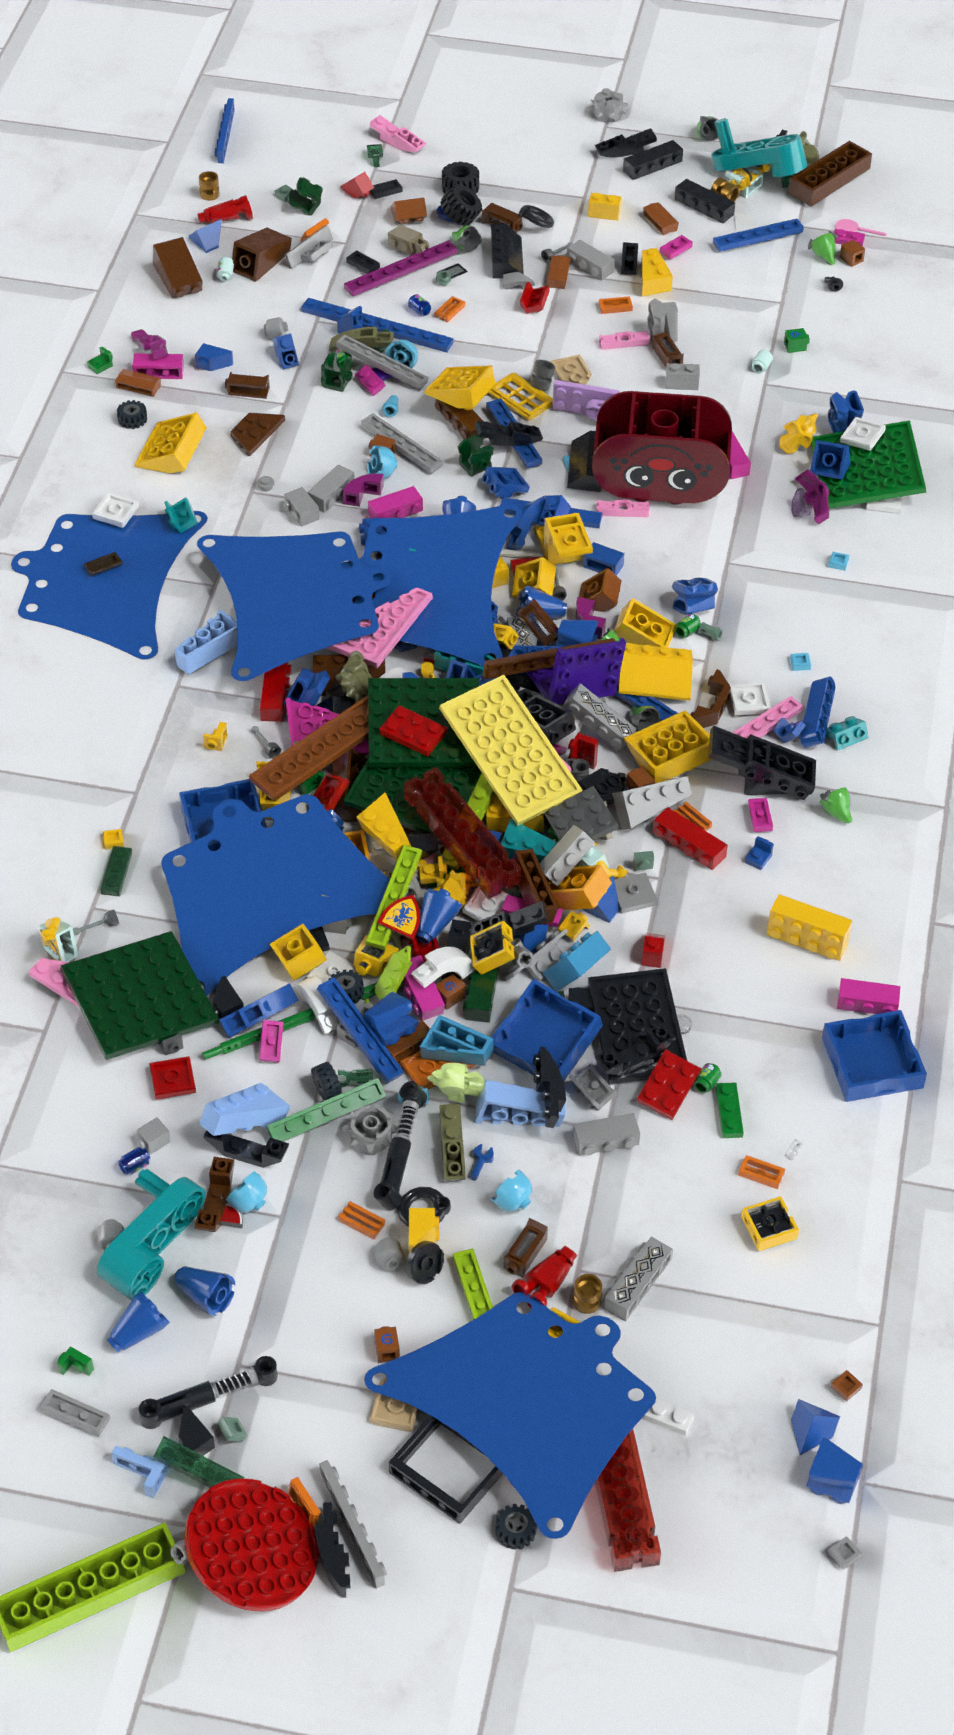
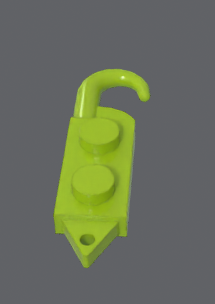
(393, 973)

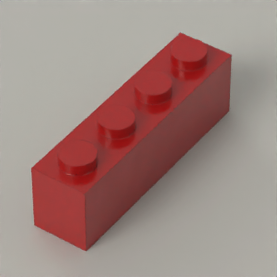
(275, 693)
(690, 838)

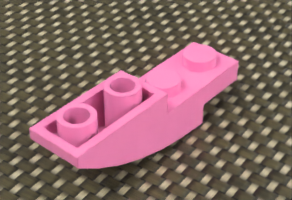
(396, 137)

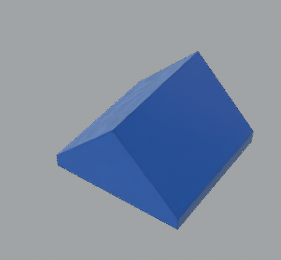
(830, 459)

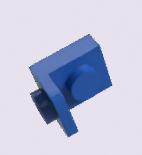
(788, 731)
(760, 853)

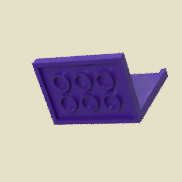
(593, 666)

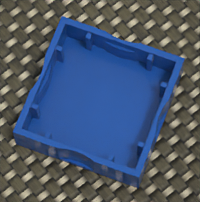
(200, 803)
(546, 1021)
(873, 1056)

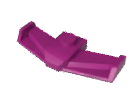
(154, 342)
(816, 494)

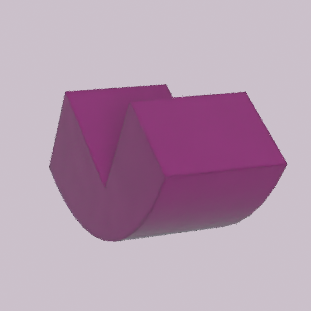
(357, 487)
(585, 611)

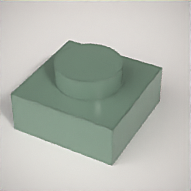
(282, 192)
(643, 860)
(232, 1429)

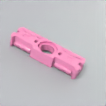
(634, 339)
(634, 509)

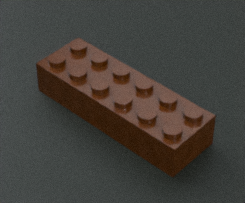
(830, 173)

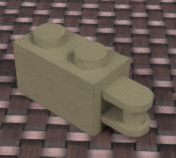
(407, 240)

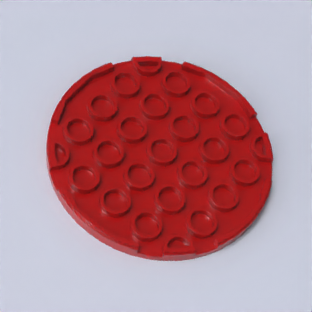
(251, 1545)

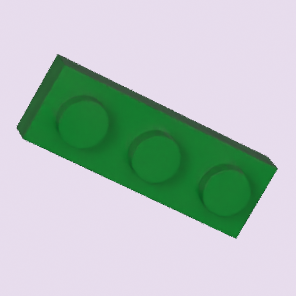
(729, 1110)

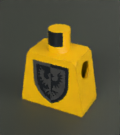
(372, 959)

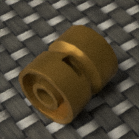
(209, 185)
(725, 189)
(587, 1293)

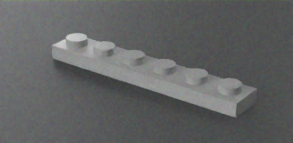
(382, 362)
(403, 443)
(357, 1531)

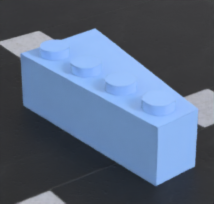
(208, 643)
(511, 1103)
(244, 1110)

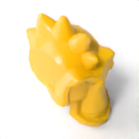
(798, 433)
(457, 885)

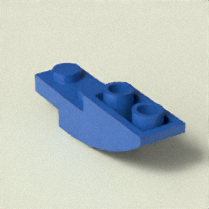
(530, 517)
(258, 1010)

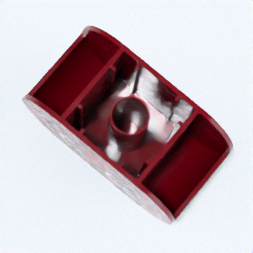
(662, 447)

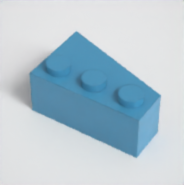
(577, 960)
(456, 1043)

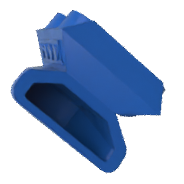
(844, 410)
(694, 595)
(576, 632)
(308, 687)
(391, 1019)
(834, 1472)

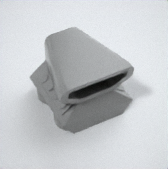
(663, 318)

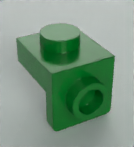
(311, 783)

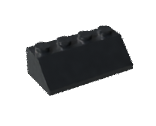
(505, 251)
(580, 466)

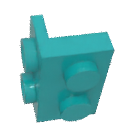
(181, 515)
(847, 732)

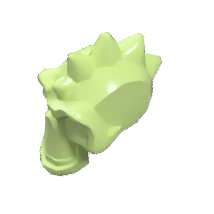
(457, 1082)

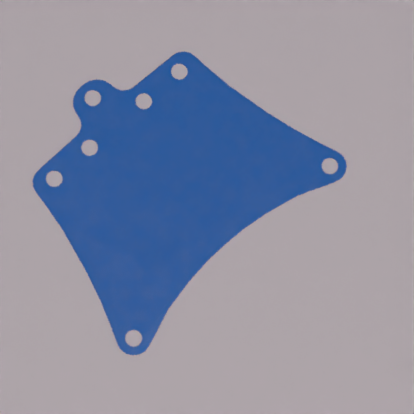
(455, 564)
(293, 595)
(113, 605)
(265, 883)
(527, 1400)

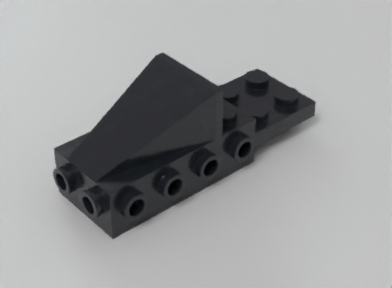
(552, 718)
(765, 765)

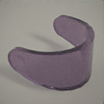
(798, 507)

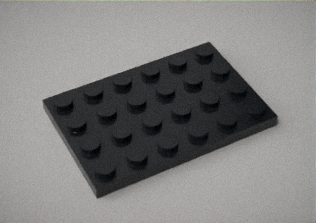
(634, 1006)

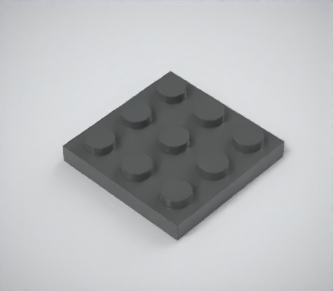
(586, 812)

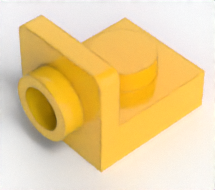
(505, 635)
(218, 739)
(431, 872)
(574, 924)

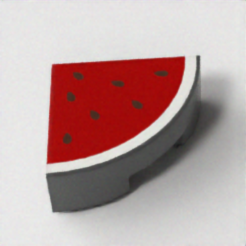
(232, 1217)

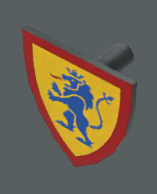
(402, 917)

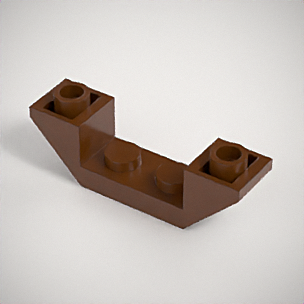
(721, 689)
(219, 1189)

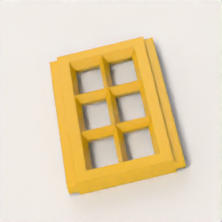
(518, 407)

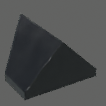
(337, 704)

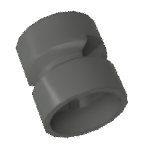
(542, 375)

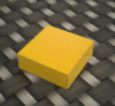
(113, 838)

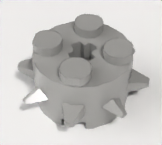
(608, 105)
(371, 1129)

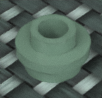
(443, 278)

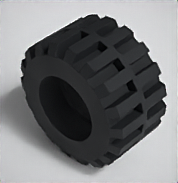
(460, 173)
(461, 205)

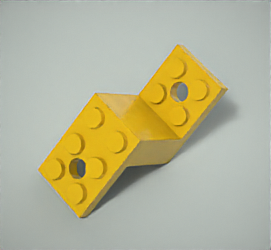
(563, 538)

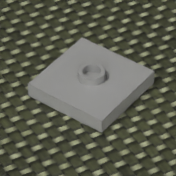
(635, 893)

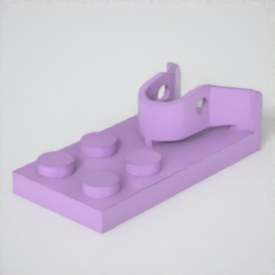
(580, 398)

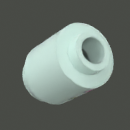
(225, 269)
(762, 361)

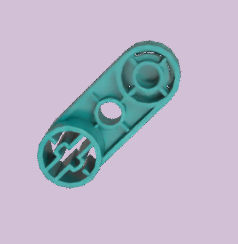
(782, 152)
(133, 1257)

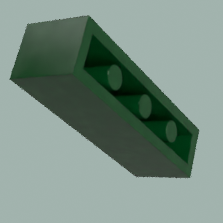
(480, 995)

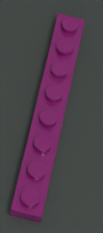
(400, 268)

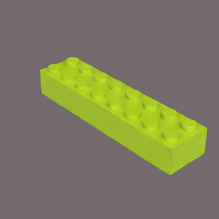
(87, 1587)

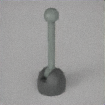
(548, 253)
(559, 591)
(269, 745)
(110, 919)

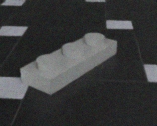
(75, 1412)

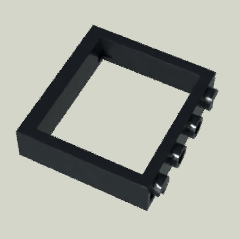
(425, 1488)

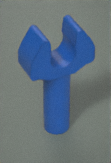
(480, 1160)

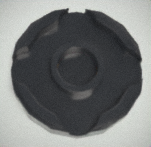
(424, 1262)

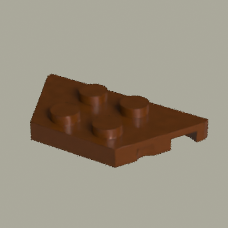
(255, 430)

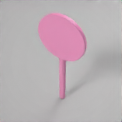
(850, 225)

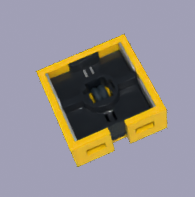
(492, 947)
(769, 1223)

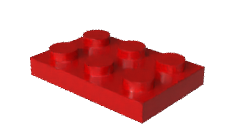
(413, 730)
(668, 1084)

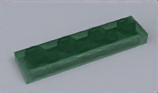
(192, 1464)

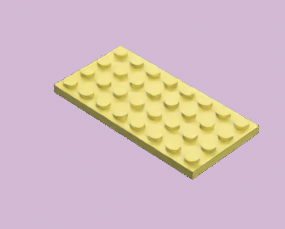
(510, 749)

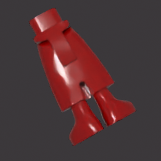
(226, 211)
(547, 1275)

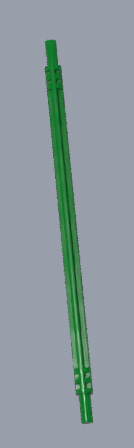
(288, 1023)

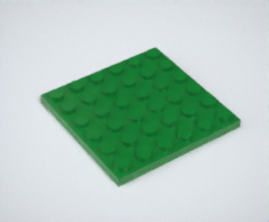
(880, 474)

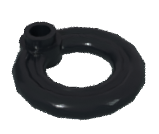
(527, 210)
(423, 1192)

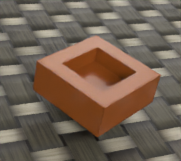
(846, 1385)

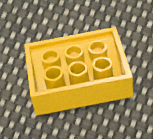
(462, 385)
(172, 444)
(656, 672)
(670, 746)

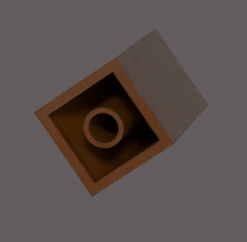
(259, 252)
(176, 267)

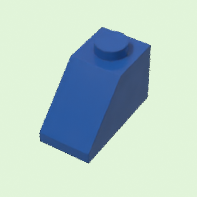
(213, 357)

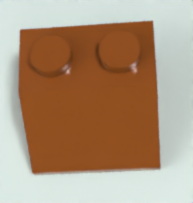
(409, 210)
(603, 589)

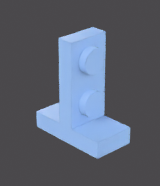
(143, 1465)

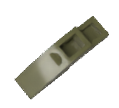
(367, 336)
(452, 1142)

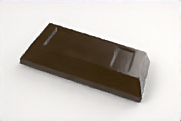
(103, 564)

